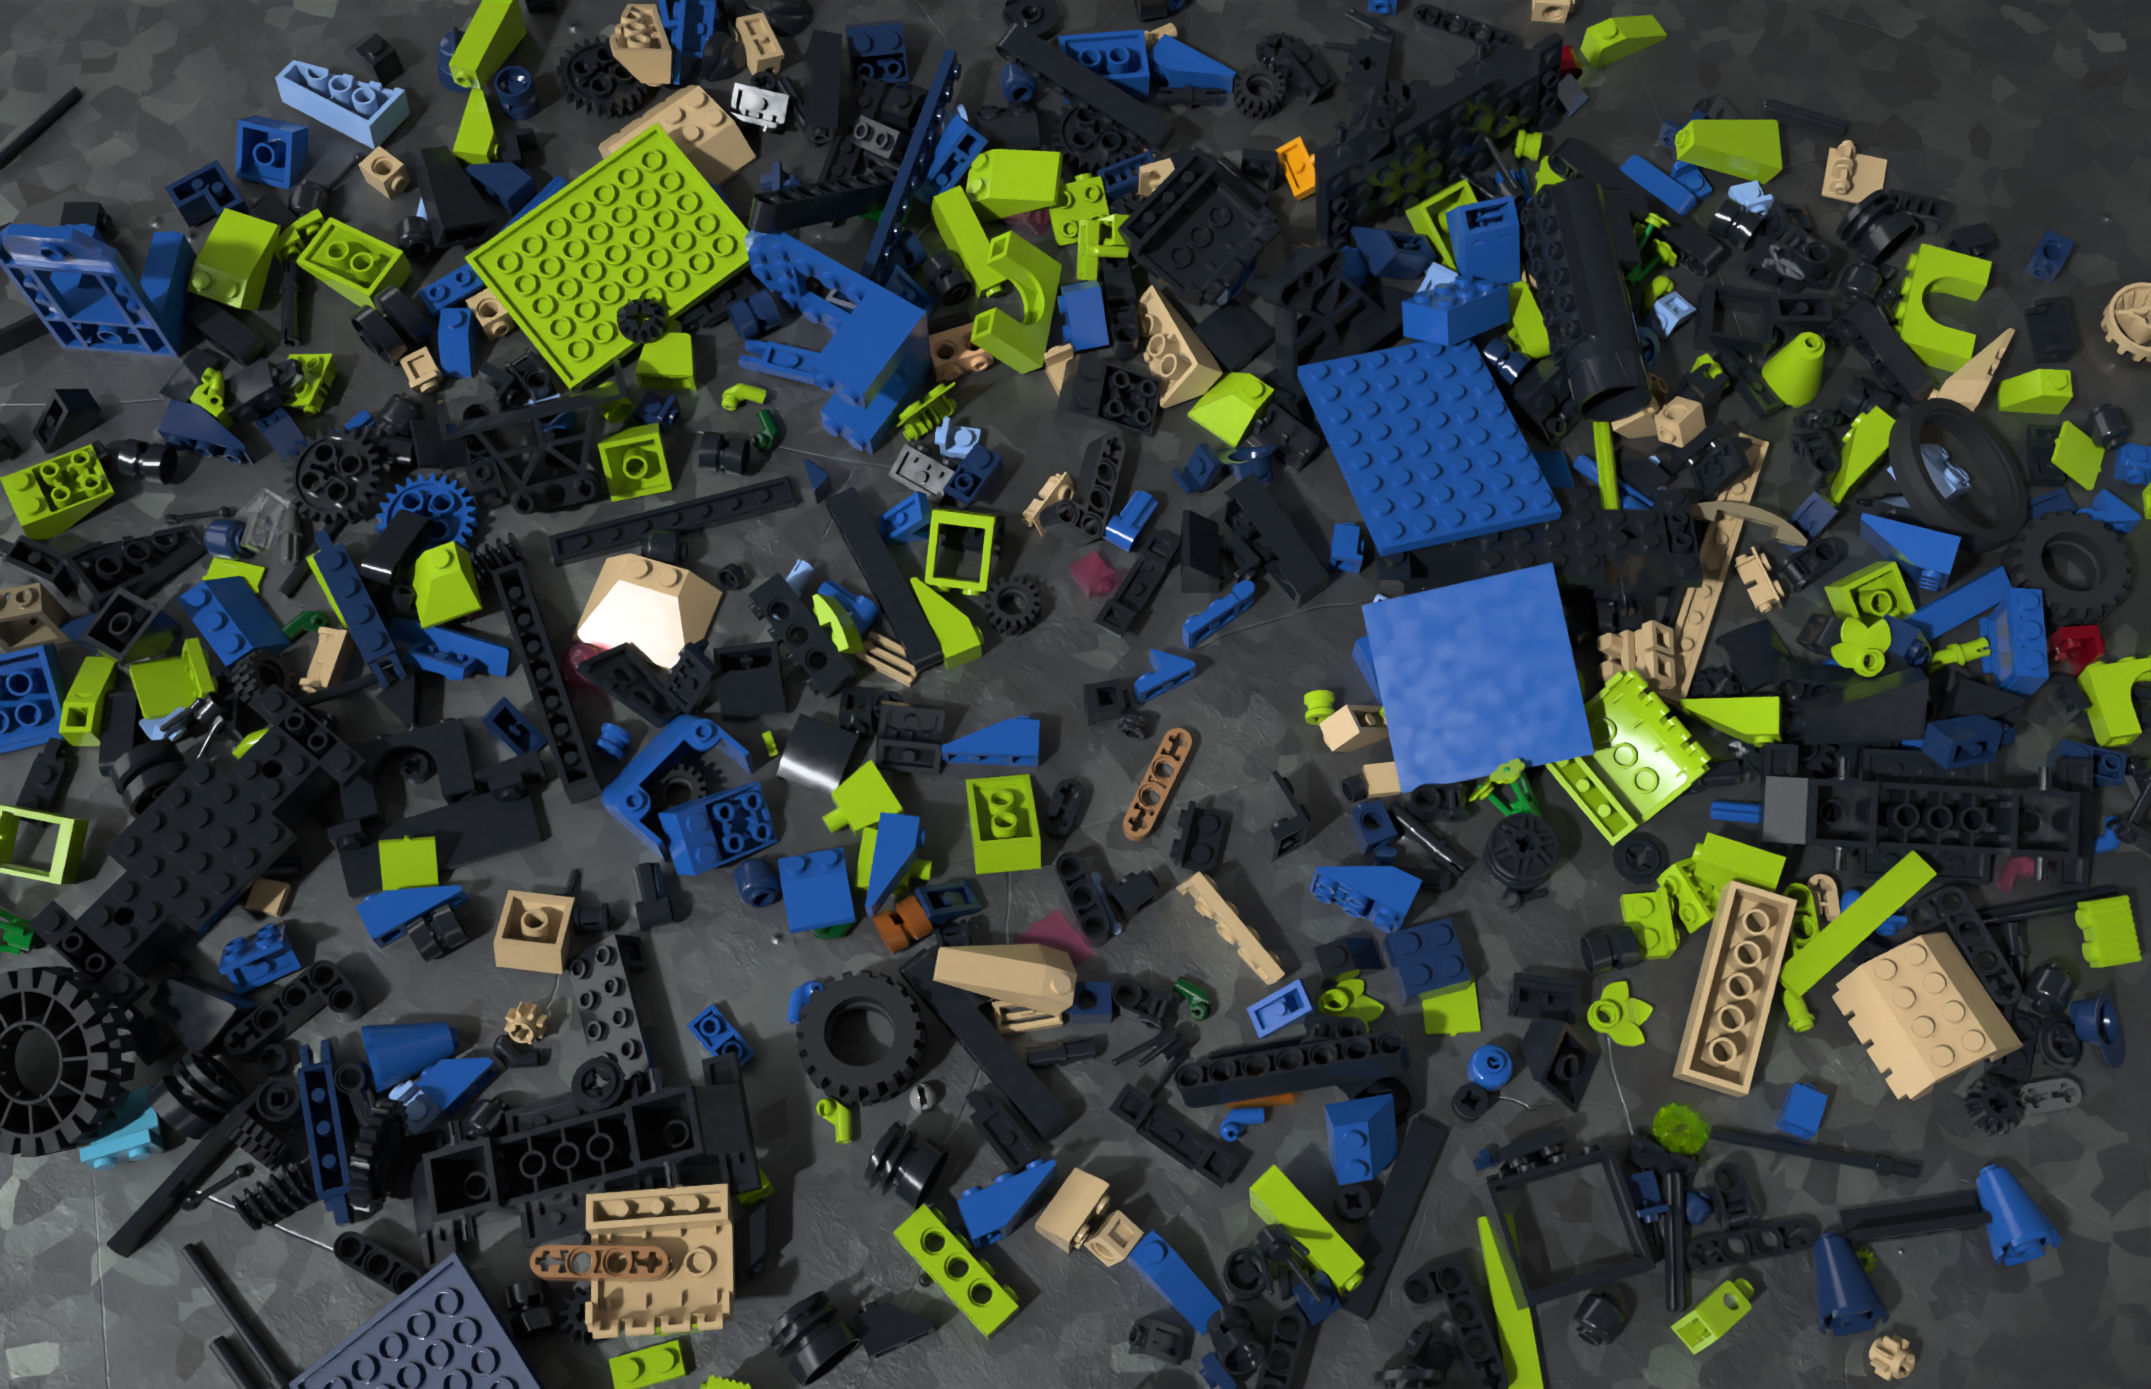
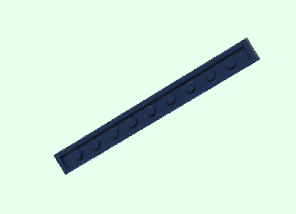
(914, 161)

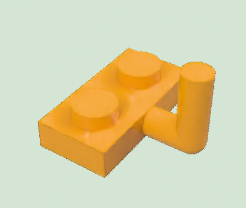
(1298, 167)

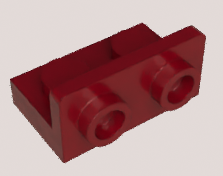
(2075, 645)

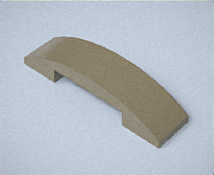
(1781, 532)

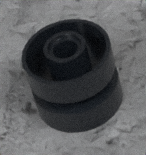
(384, 330)

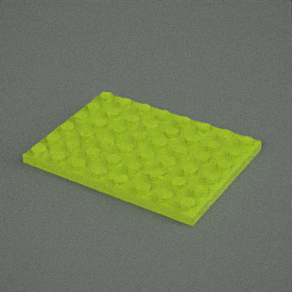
(613, 234)

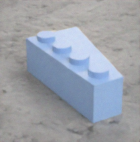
(343, 103)

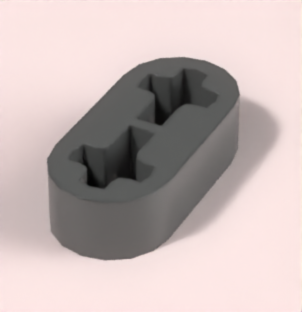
(2049, 1104)

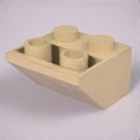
(1643, 422)
(1073, 1209)

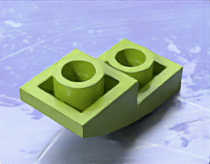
(300, 233)
(832, 614)

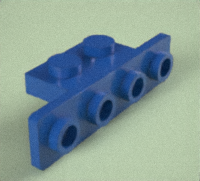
(694, 28)
(448, 651)

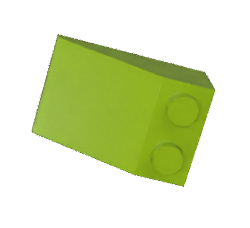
(1012, 182)
(1430, 219)
(235, 260)
(354, 262)
(1863, 452)
(1871, 594)
(1003, 824)

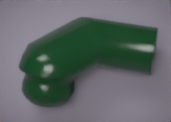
(769, 432)
(305, 622)
(836, 931)
(1197, 998)

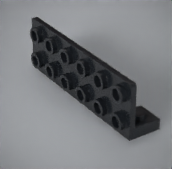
(462, 833)
(610, 1006)

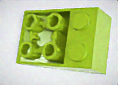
(57, 492)

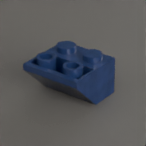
(878, 51)
(1394, 252)

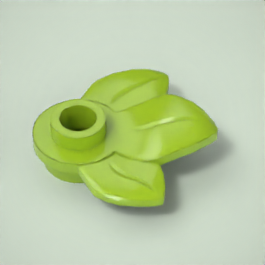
(1862, 641)
(1350, 1002)
(1623, 1012)

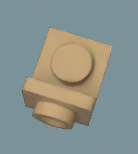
(1055, 364)

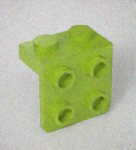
(1076, 201)
(173, 681)

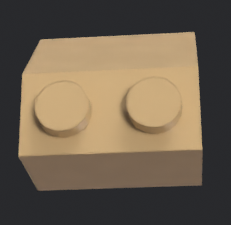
(534, 932)

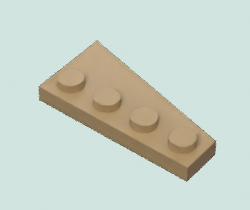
(1231, 927)

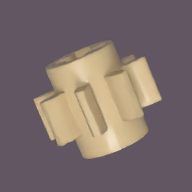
(526, 1023)
(1892, 1357)

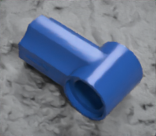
(1127, 528)
(859, 608)

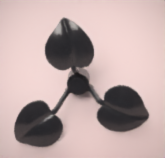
(726, 57)

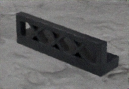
(1911, 1219)

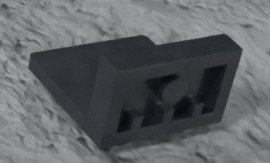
(1292, 828)

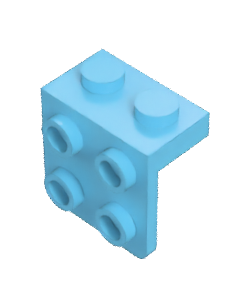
(129, 1138)

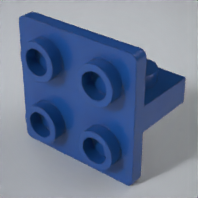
(259, 958)

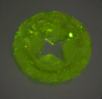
(1681, 1142)

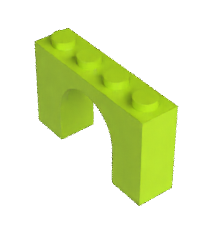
(1946, 272)
(1037, 280)
(2109, 695)

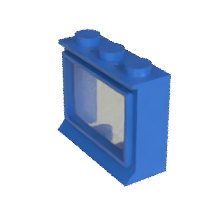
(2016, 643)

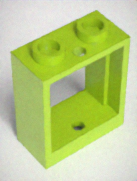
(960, 518)
(67, 850)

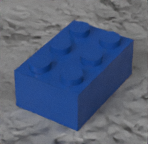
(1455, 310)

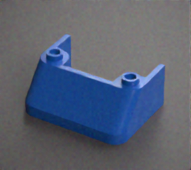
(628, 792)

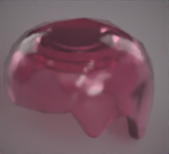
(571, 659)

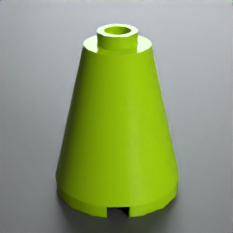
(1797, 370)

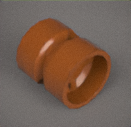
(902, 924)

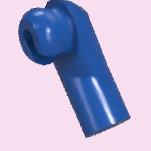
(563, 420)
(2107, 841)
(800, 997)

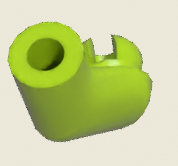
(216, 388)

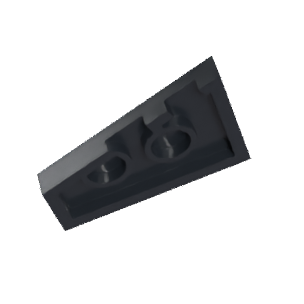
(631, 682)

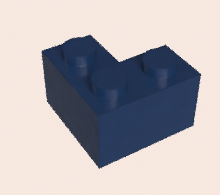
(205, 194)

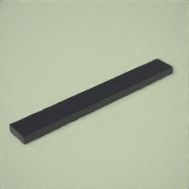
(681, 517)

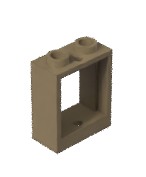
(30, 618)

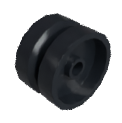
(146, 773)

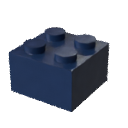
(1426, 961)

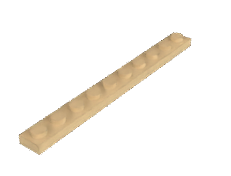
(1715, 558)

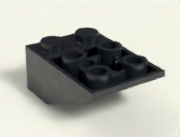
(1108, 397)

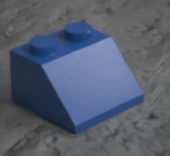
(270, 151)
(816, 890)
(1361, 1137)

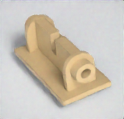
(1055, 489)
(1755, 569)

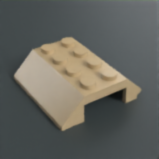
(698, 129)
(1923, 1014)
(696, 1234)

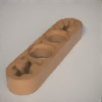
(1160, 785)
(600, 1263)

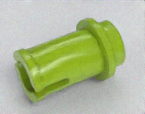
(1798, 1013)

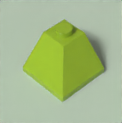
(1233, 406)
(635, 462)
(444, 585)

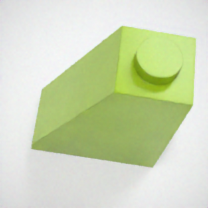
(1726, 860)

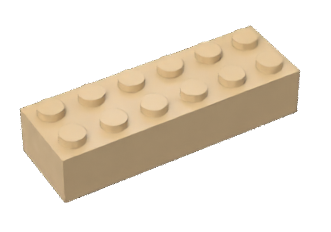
(1735, 989)

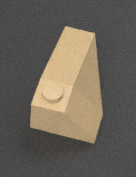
(643, 44)
(1174, 351)
(1973, 378)
(1013, 973)

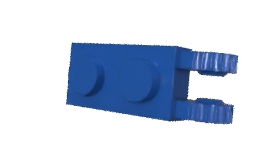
(779, 360)
(1219, 614)

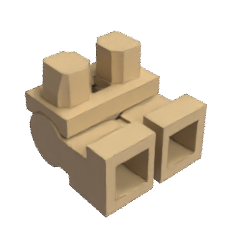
(1645, 650)

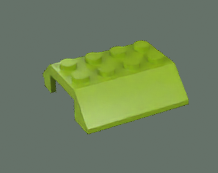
(1637, 759)

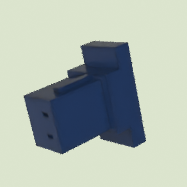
(1483, 1160)

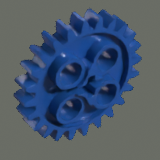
(455, 520)

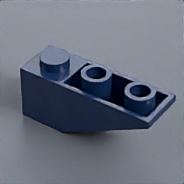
(196, 430)

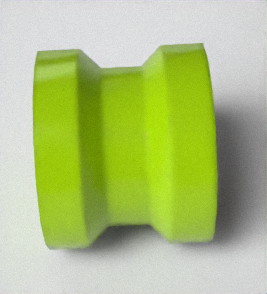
(1527, 145)
(1319, 706)

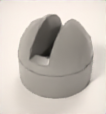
(930, 1095)

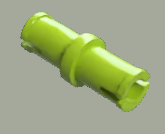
(1958, 654)

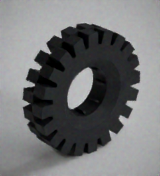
(88, 1053)

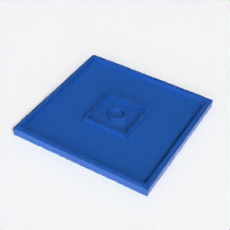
(1477, 677)

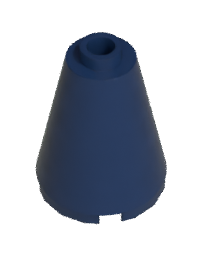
(1843, 1289)

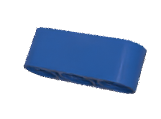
(1659, 184)

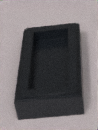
(188, 376)

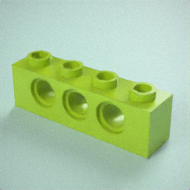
(986, 1317)

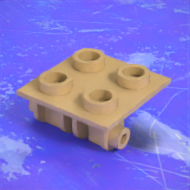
(1851, 174)

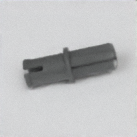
(290, 537)

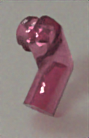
(2013, 870)

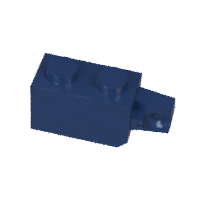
(1965, 740)

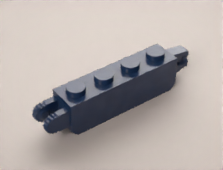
(357, 608)
(327, 1131)

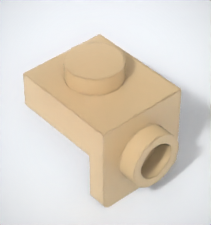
(422, 371)

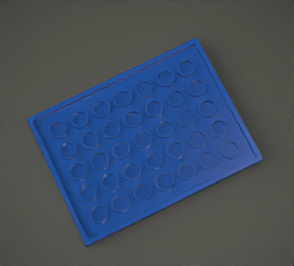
(1427, 445)

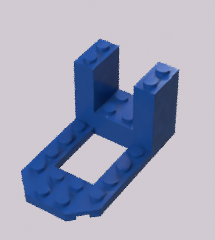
(93, 293)
(876, 352)

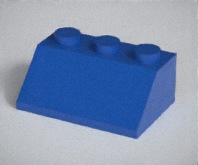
(1114, 56)
(232, 619)

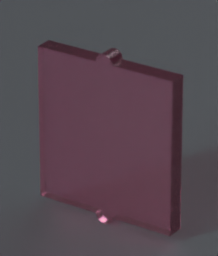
(1057, 934)

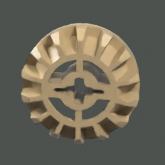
(2130, 314)

